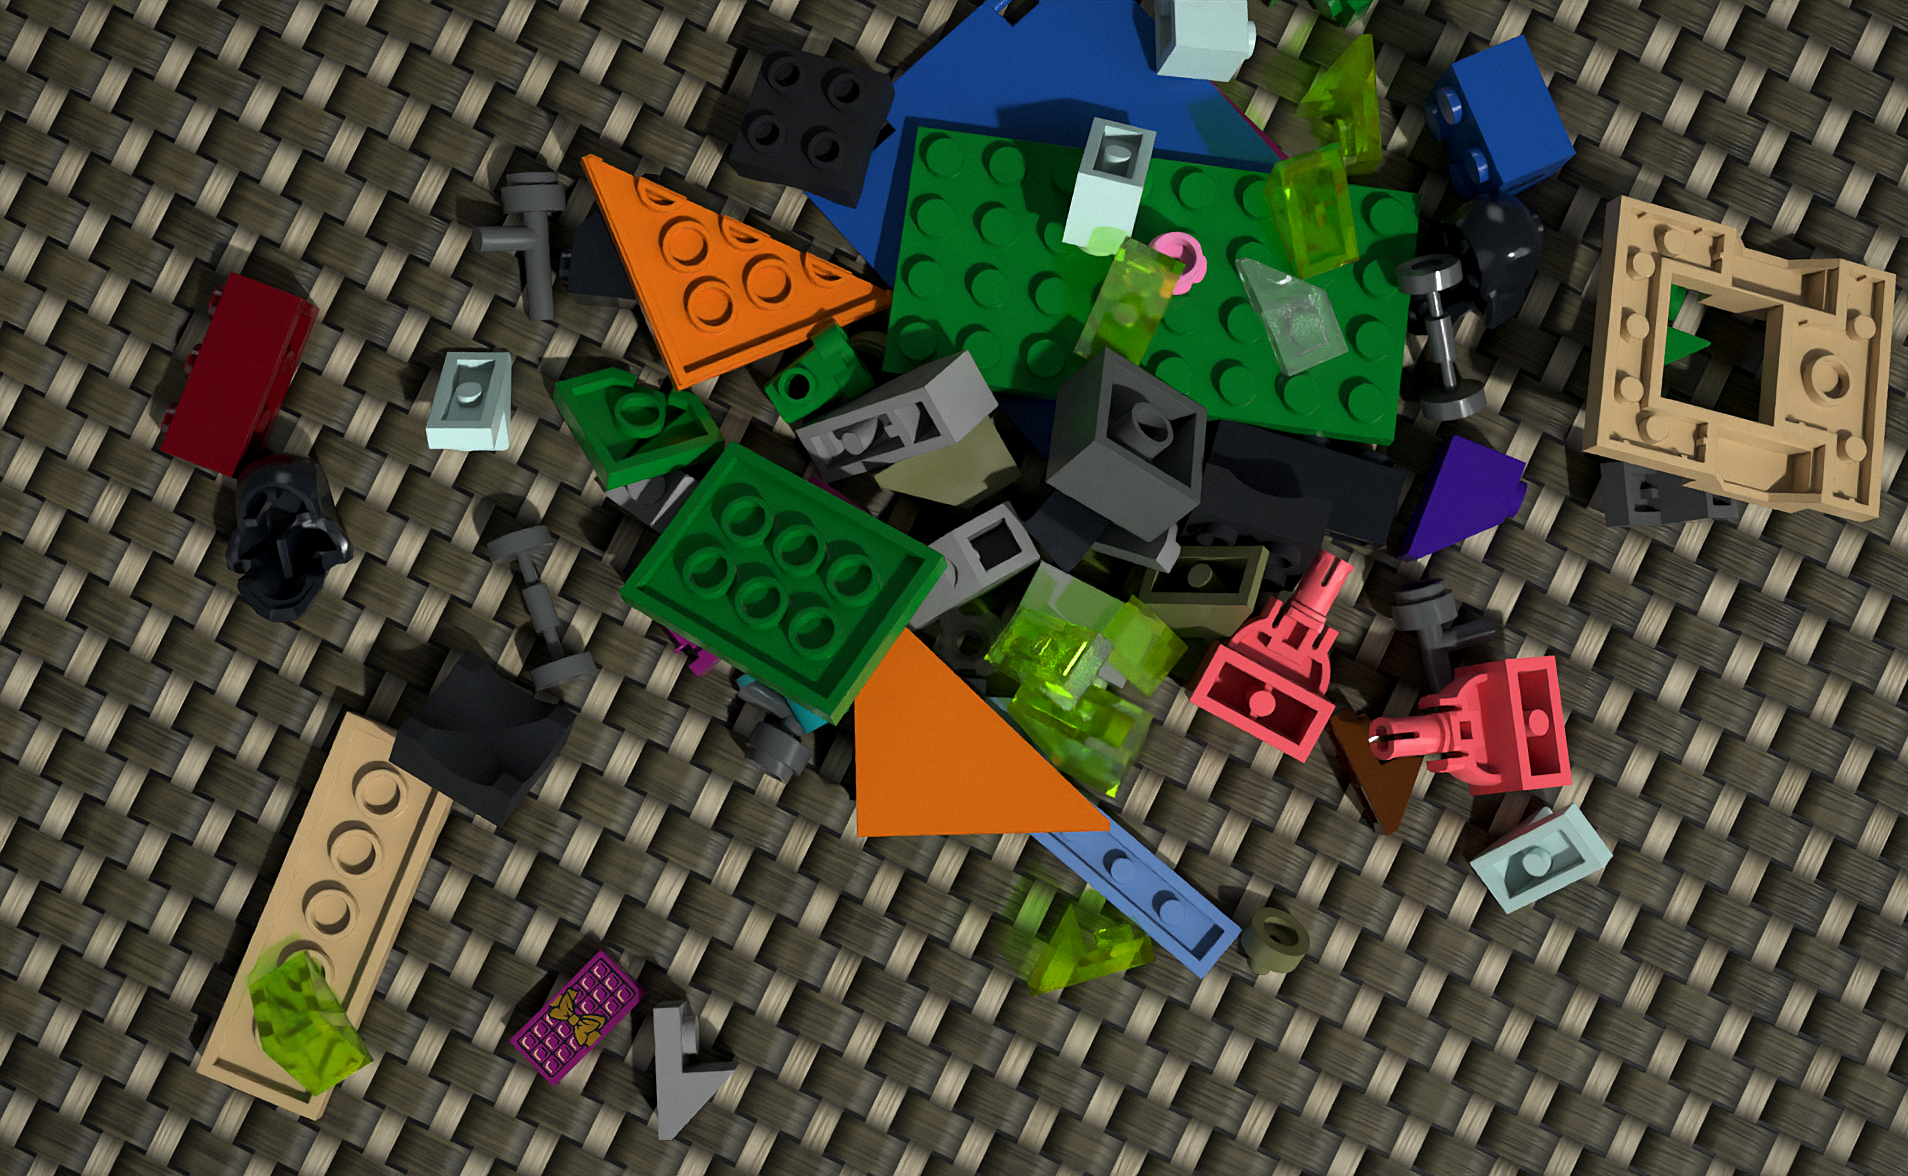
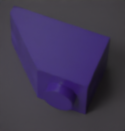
(1462, 496)

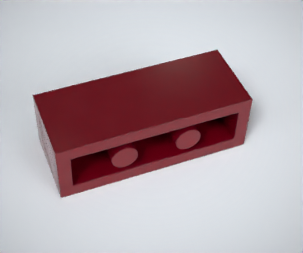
(238, 375)

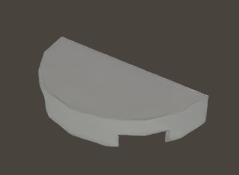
(1121, 543)

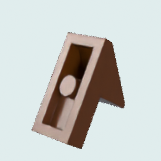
(1379, 784)

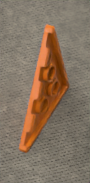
(715, 285)
(947, 762)

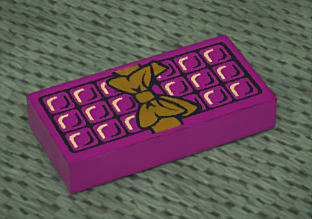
(578, 1017)

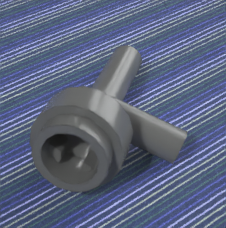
(533, 197)
(1424, 608)
(771, 748)

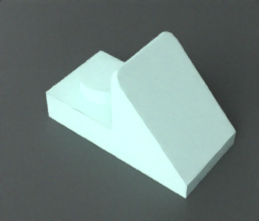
(472, 403)
(1541, 857)

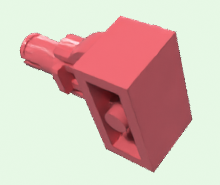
(1272, 674)
(1495, 726)

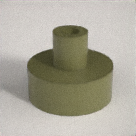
(1274, 941)

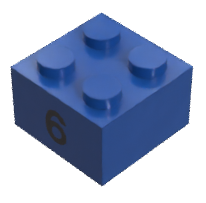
(1497, 121)

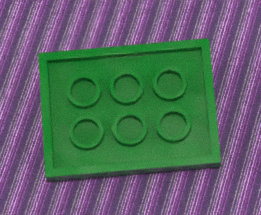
(784, 581)

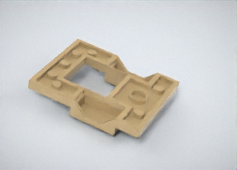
(1820, 374)

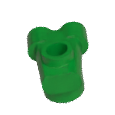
(831, 371)

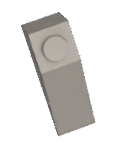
(900, 419)

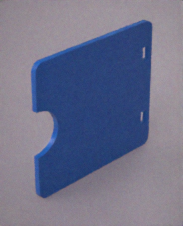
(1044, 87)

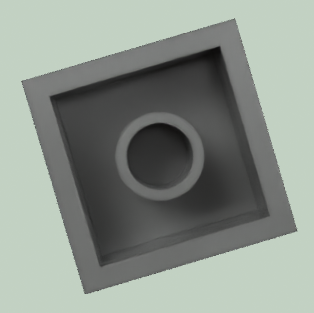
(1127, 445)

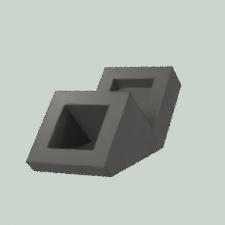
(1653, 498)

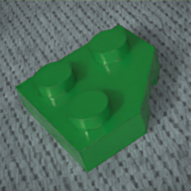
(635, 429)

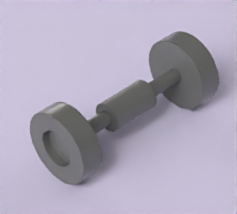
(1453, 396)
(519, 547)

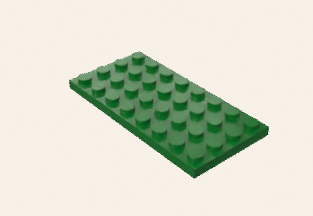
(993, 277)

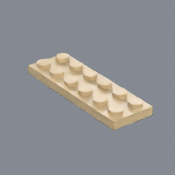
(336, 897)

